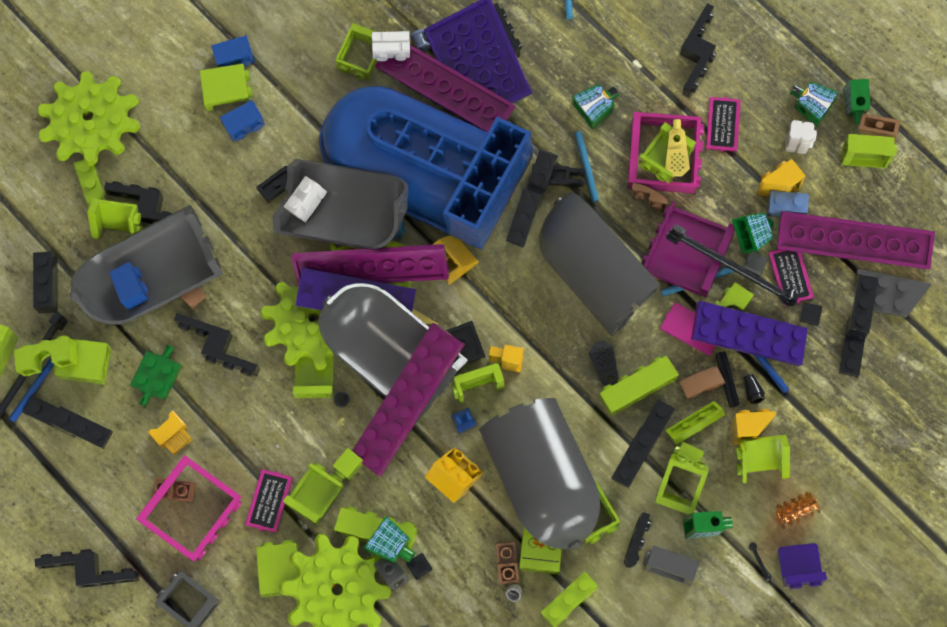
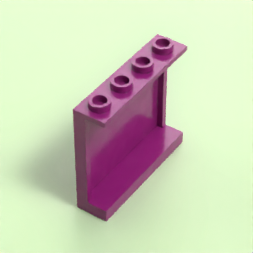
(681, 263)

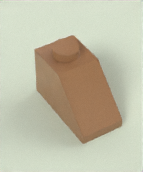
(879, 126)

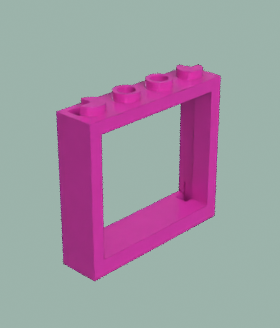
(654, 119)
(211, 535)

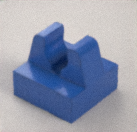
(463, 420)

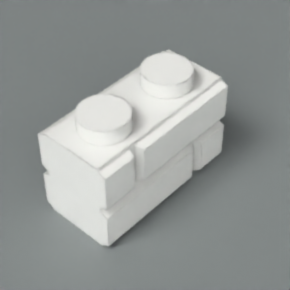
(391, 45)
(800, 137)
(305, 199)

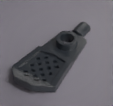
(606, 370)

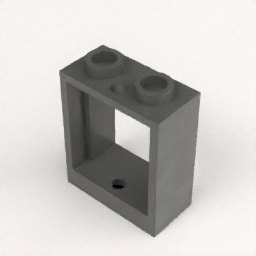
(670, 565)
(205, 611)

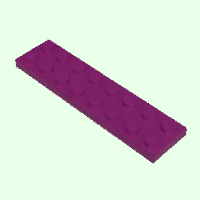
(448, 88)
(855, 240)
(379, 264)
(407, 398)

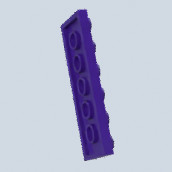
(318, 285)
(749, 333)

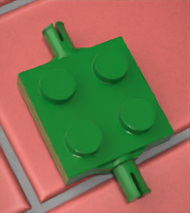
(155, 375)

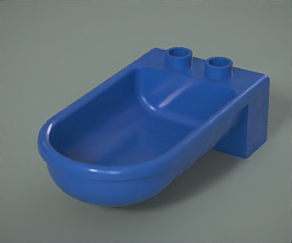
(452, 169)

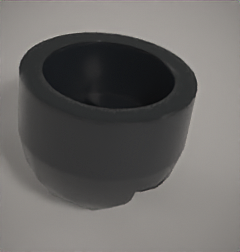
(345, 401)

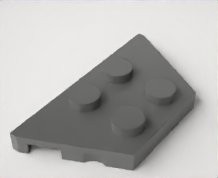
(896, 294)

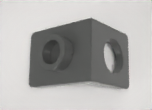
(755, 263)
(391, 573)

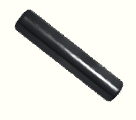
(729, 386)

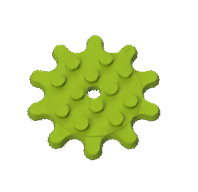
(93, 135)
(294, 329)
(320, 572)

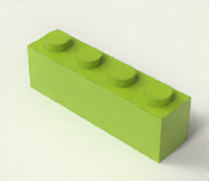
(638, 386)
(364, 525)

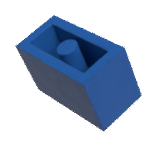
(233, 52)
(242, 121)
(129, 285)

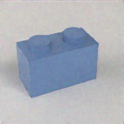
(787, 202)

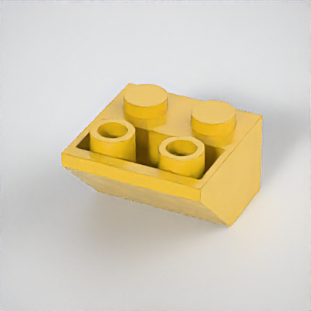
(785, 178)
(458, 257)
(750, 425)
(453, 474)

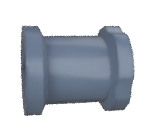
(420, 40)

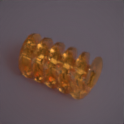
(797, 508)

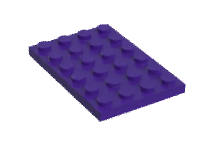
(479, 49)

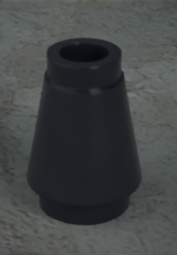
(753, 390)

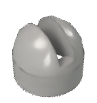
(514, 593)

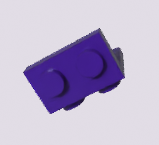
(801, 566)

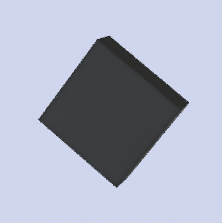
(810, 314)
(419, 566)

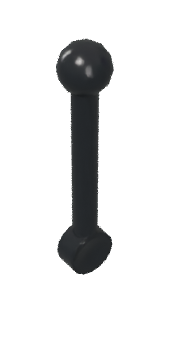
(752, 546)

